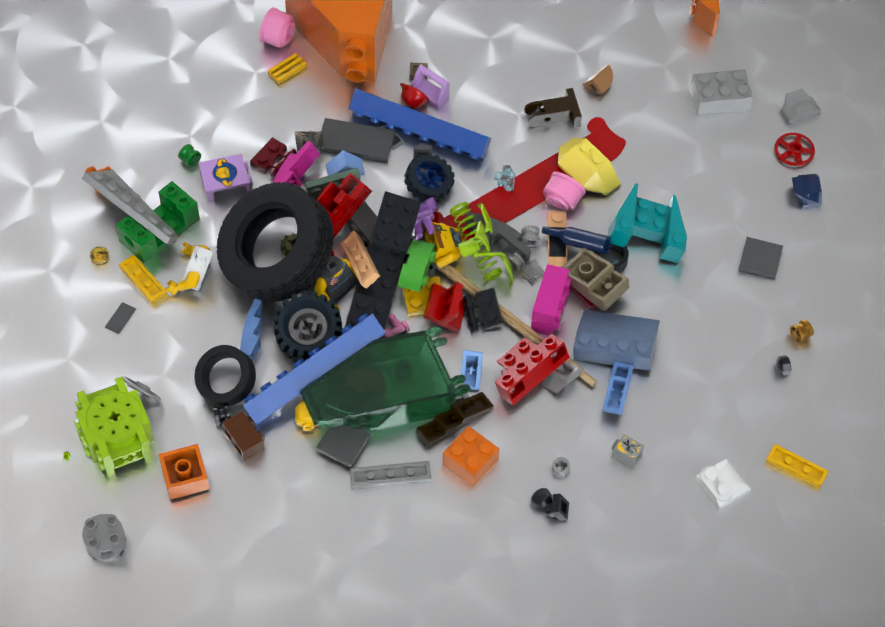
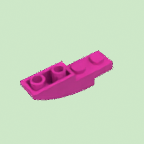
(297, 165)

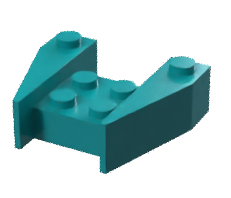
(651, 222)

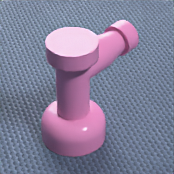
(398, 327)

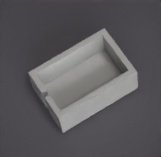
(721, 92)

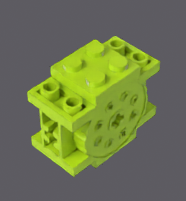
(113, 426)

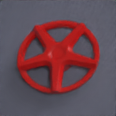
(794, 149)

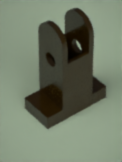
(554, 111)

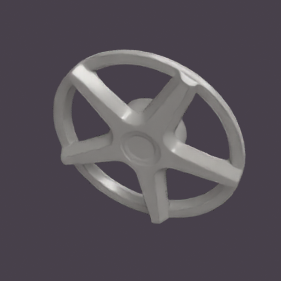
(145, 390)

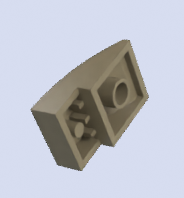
(596, 279)

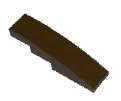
(456, 418)

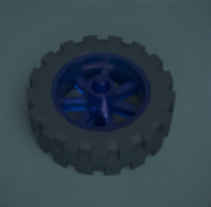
(431, 166)

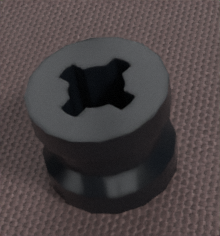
(221, 414)

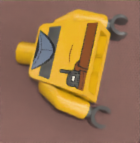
(446, 245)

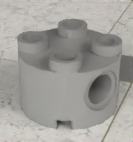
(104, 537)

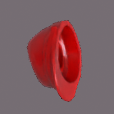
(413, 96)

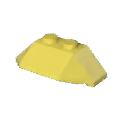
(588, 166)

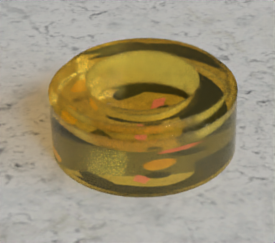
(99, 256)

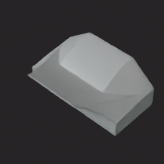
(799, 106)
(561, 377)

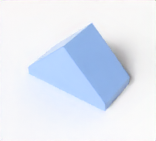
(343, 162)
(472, 368)

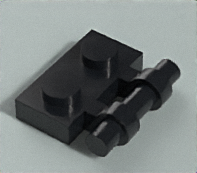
(489, 310)

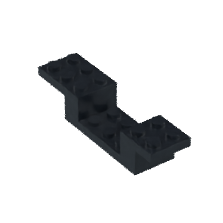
(387, 250)

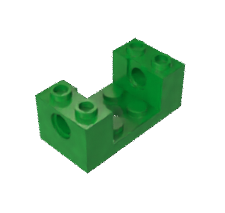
(175, 209)

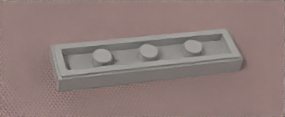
(390, 475)

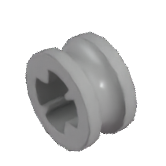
(516, 261)
(556, 470)

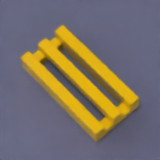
(285, 67)

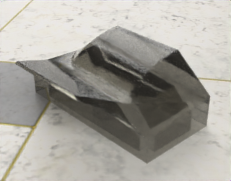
(302, 137)

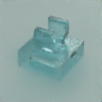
(505, 178)

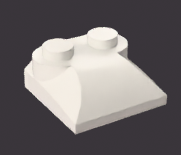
(722, 484)

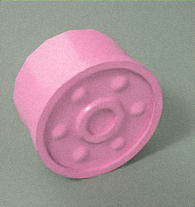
(277, 28)
(563, 192)

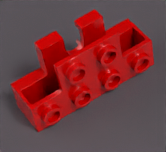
(340, 204)
(528, 366)

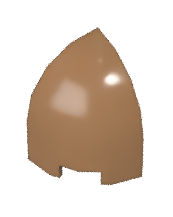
(600, 80)

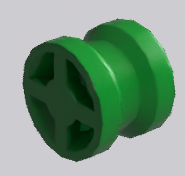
(189, 155)

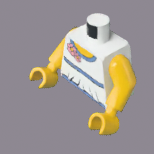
(195, 270)

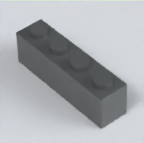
(363, 222)

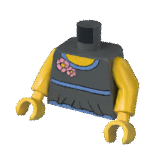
(335, 279)

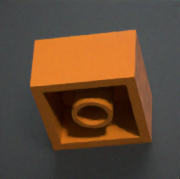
(470, 456)
(184, 471)

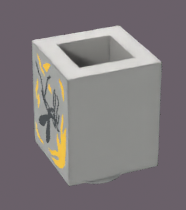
(627, 451)

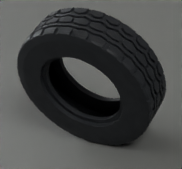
(303, 262)

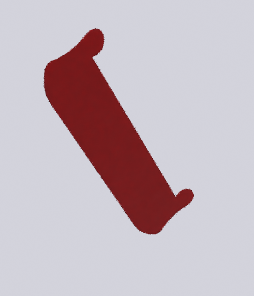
(530, 184)

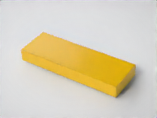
(143, 279)
(797, 466)

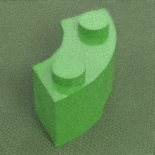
(414, 272)

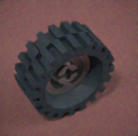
(309, 308)

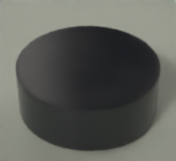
(541, 498)

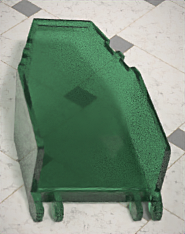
(386, 384)

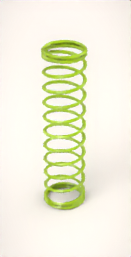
(497, 271)

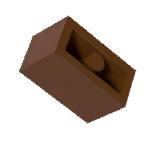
(243, 435)

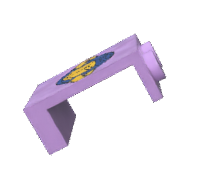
(224, 174)

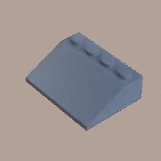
(617, 338)

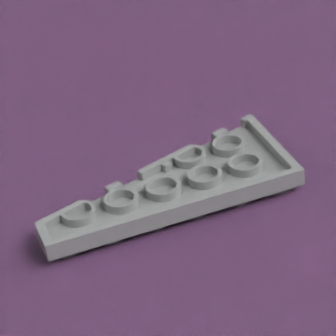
(119, 193)

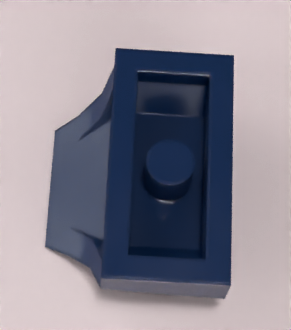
(808, 189)

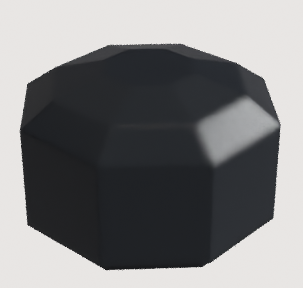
(783, 365)

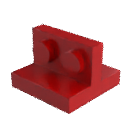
(445, 306)

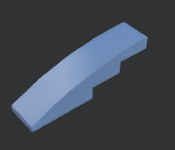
(250, 340)
(618, 388)

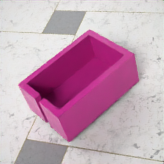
(551, 300)

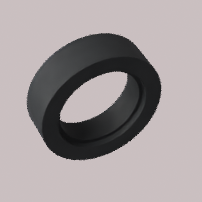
(205, 365)

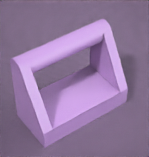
(436, 96)

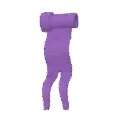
(425, 217)

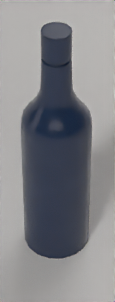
(581, 238)

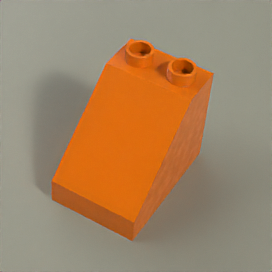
(345, 33)

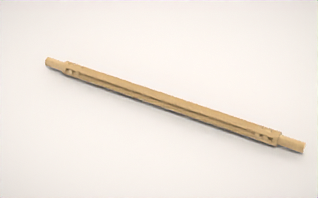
(508, 317)

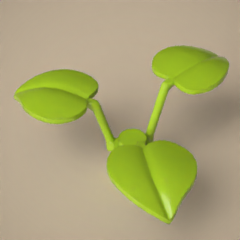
(472, 245)

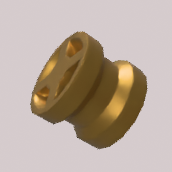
(801, 330)

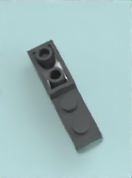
(503, 234)

